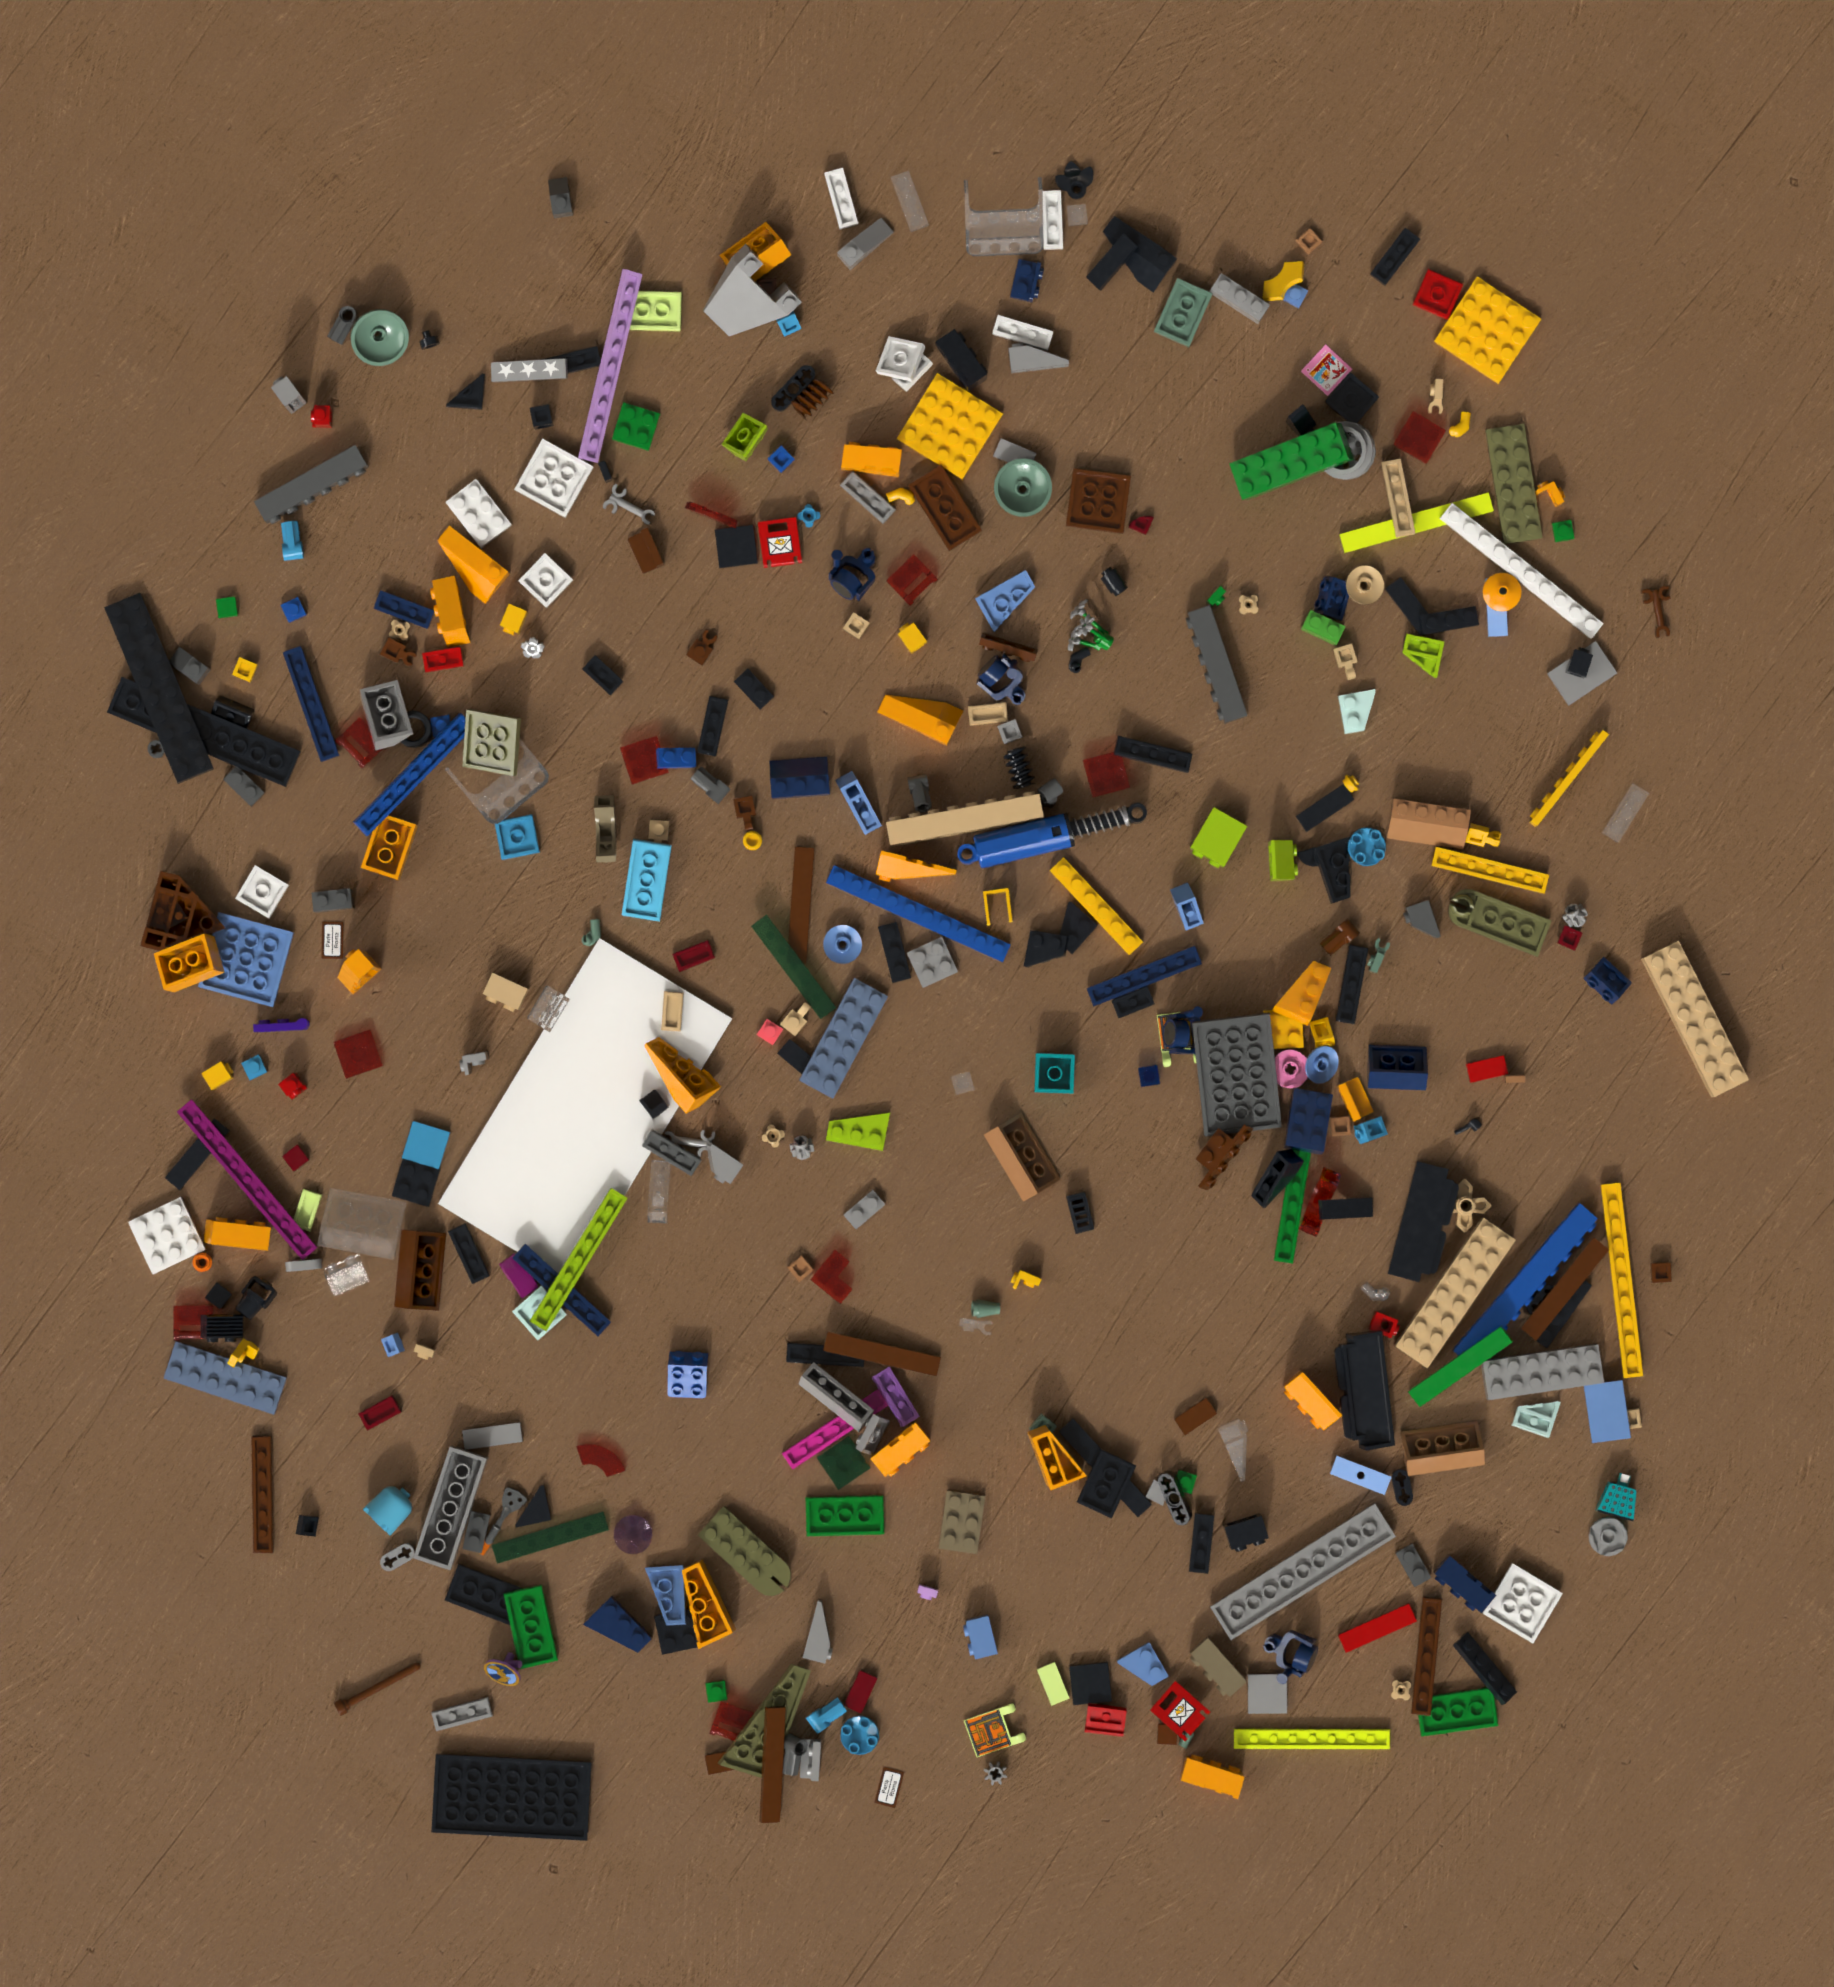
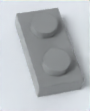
(864, 1209)

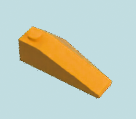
(475, 567)
(900, 867)
(684, 1081)

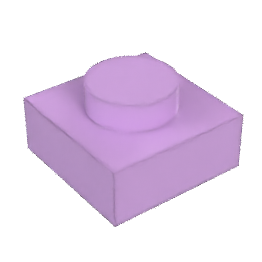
(927, 1592)

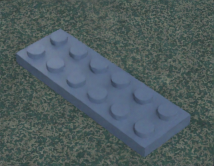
(843, 1038)
(214, 1376)

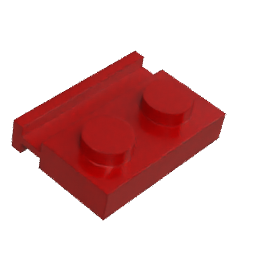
(1105, 1719)

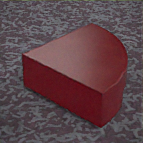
(1141, 524)

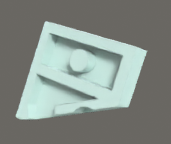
(1355, 710)
(1536, 1418)

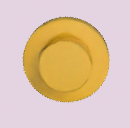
(1351, 783)
(752, 840)

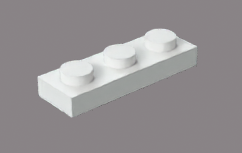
(841, 198)
(1052, 220)
(1022, 332)

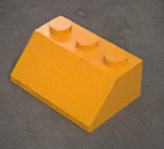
(765, 244)
(1311, 1401)

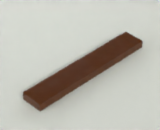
(801, 901)
(1565, 1289)
(881, 1353)
(262, 1494)
(1426, 1656)
(772, 1764)

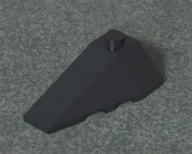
(1149, 262)

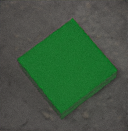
(227, 607)

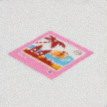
(1326, 370)

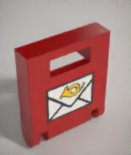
(779, 545)
(1182, 1713)

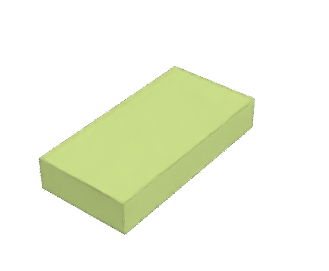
(307, 1209)
(1053, 1683)

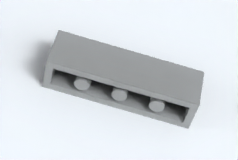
(835, 1397)

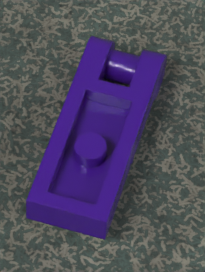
(282, 1025)

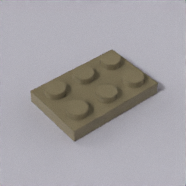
(961, 1522)

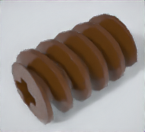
(811, 398)

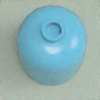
(389, 1508)

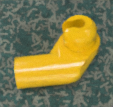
(1462, 427)
(901, 493)

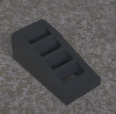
(1082, 1195)

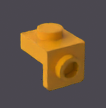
(1556, 494)

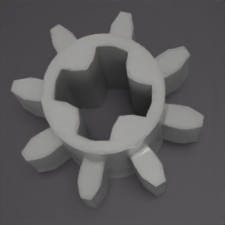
(1575, 915)
(801, 1147)
(998, 1778)

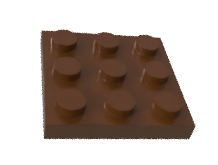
(1098, 501)

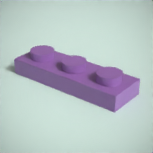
(895, 1397)

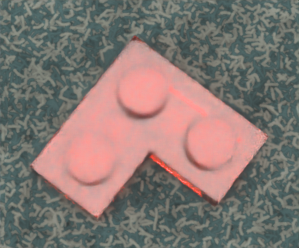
(828, 1278)

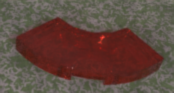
(718, 517)
(600, 1457)

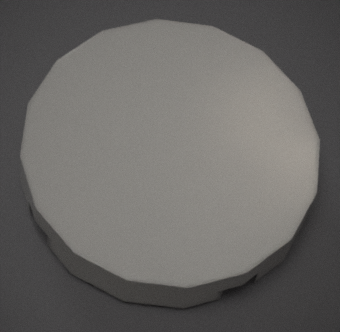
(1607, 1536)

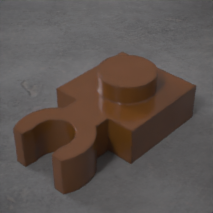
(395, 650)
(700, 650)

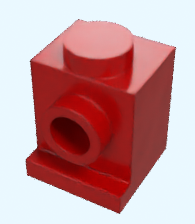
(321, 416)
(292, 1086)
(1377, 1320)

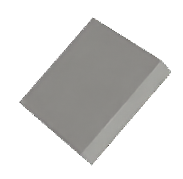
(1266, 1694)

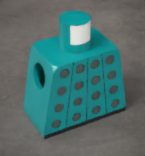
(1618, 1499)

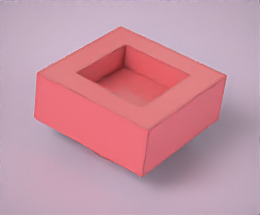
(770, 1032)

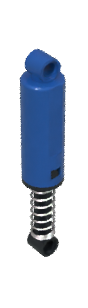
(1042, 836)

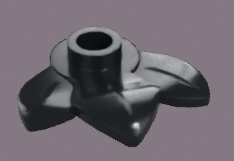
(1073, 178)

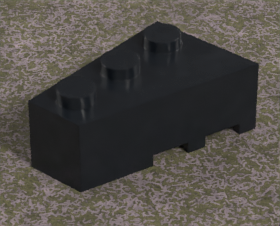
(962, 360)

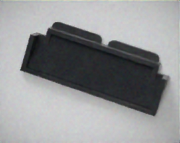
(1425, 1212)
(1366, 1390)

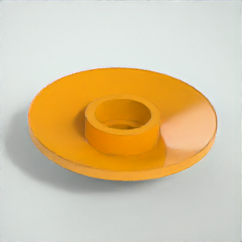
(1495, 599)

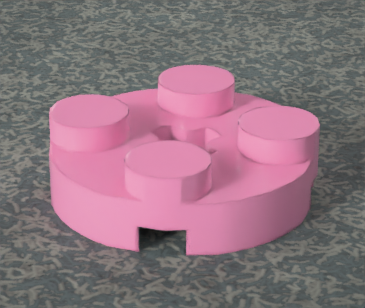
(1299, 1075)

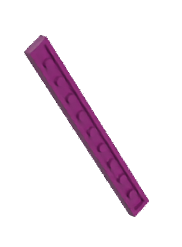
(247, 1179)

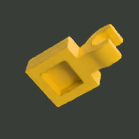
(1480, 835)

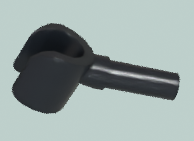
(1474, 1124)

